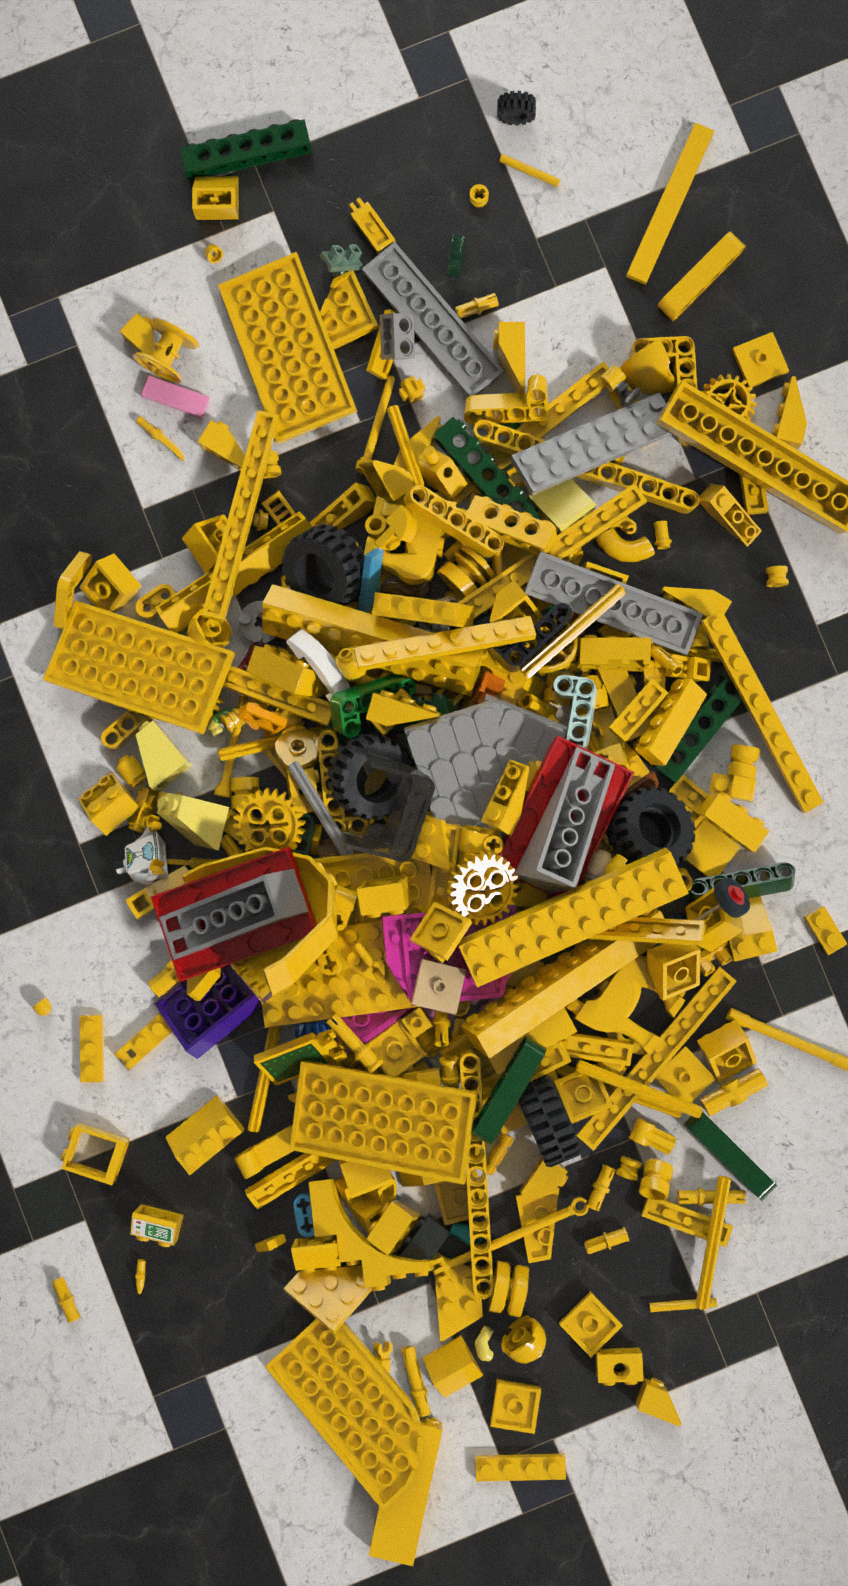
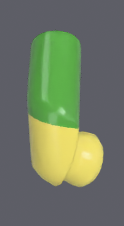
(214, 725)

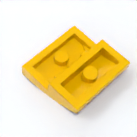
(711, 850)

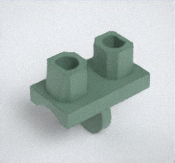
(342, 260)

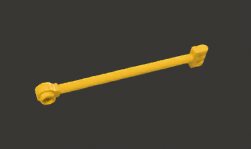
(445, 1267)

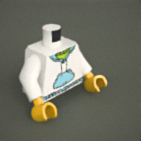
(147, 856)

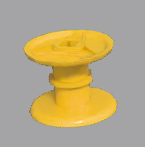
(166, 350)

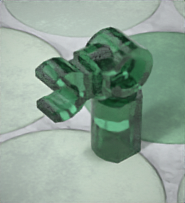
(456, 256)

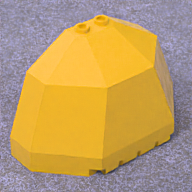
(277, 969)

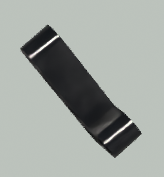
(521, 651)

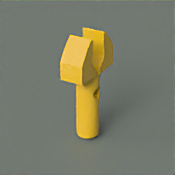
(370, 963)

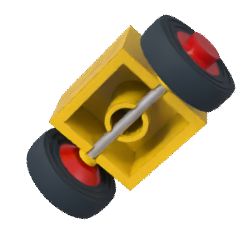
(720, 910)

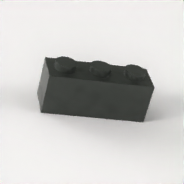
(423, 1243)

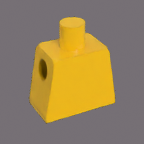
(436, 466)

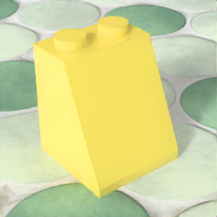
(562, 504)
(160, 756)
(194, 818)

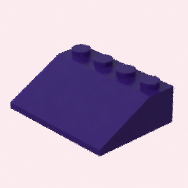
(207, 1021)

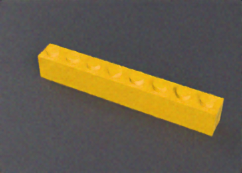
(257, 560)

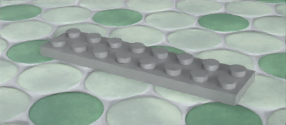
(434, 320)
(590, 445)
(634, 613)

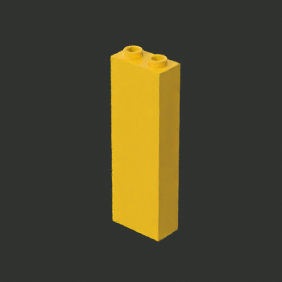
(400, 1524)

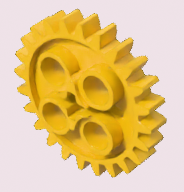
(267, 804)
(483, 869)

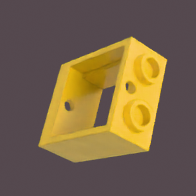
(116, 1160)

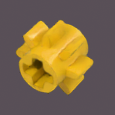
(412, 389)

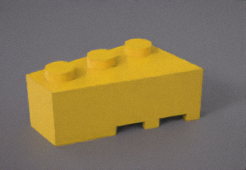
(614, 653)

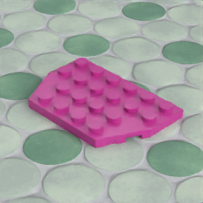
(404, 956)

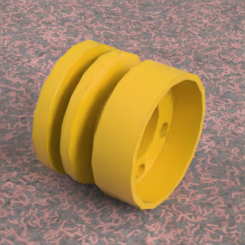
(470, 570)

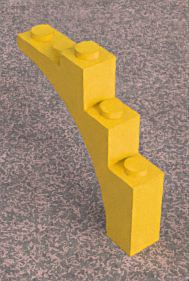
(332, 1220)

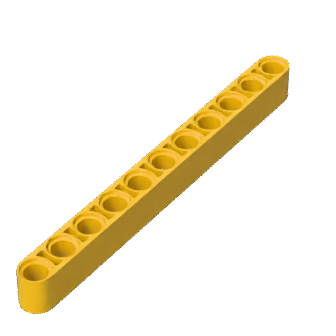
(616, 471)
(479, 1184)

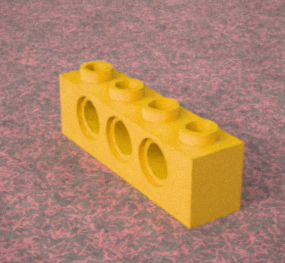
(517, 535)

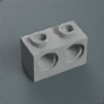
(397, 336)

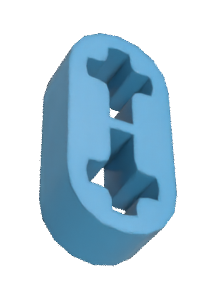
(300, 1215)

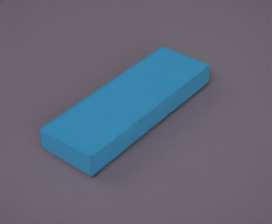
(370, 579)

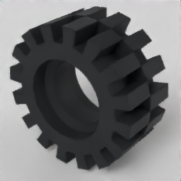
(516, 108)

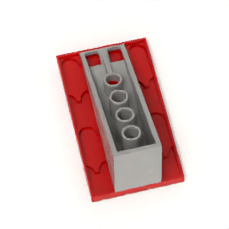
(564, 817)
(234, 914)

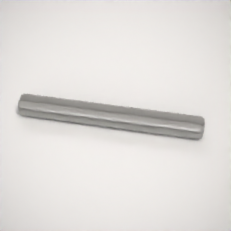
(318, 807)

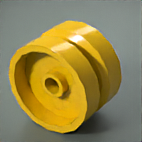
(509, 1289)

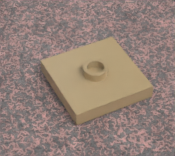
(438, 987)

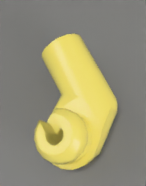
(482, 1346)

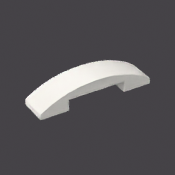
(320, 660)

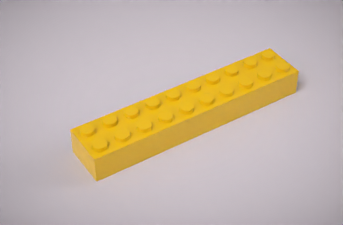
(757, 455)
(345, 627)
(572, 917)
(550, 991)

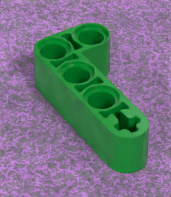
(355, 705)

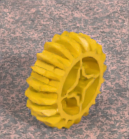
(734, 386)

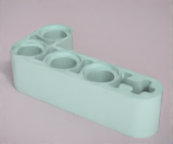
(579, 700)

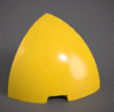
(649, 370)
(367, 1207)

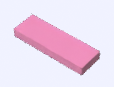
(175, 397)

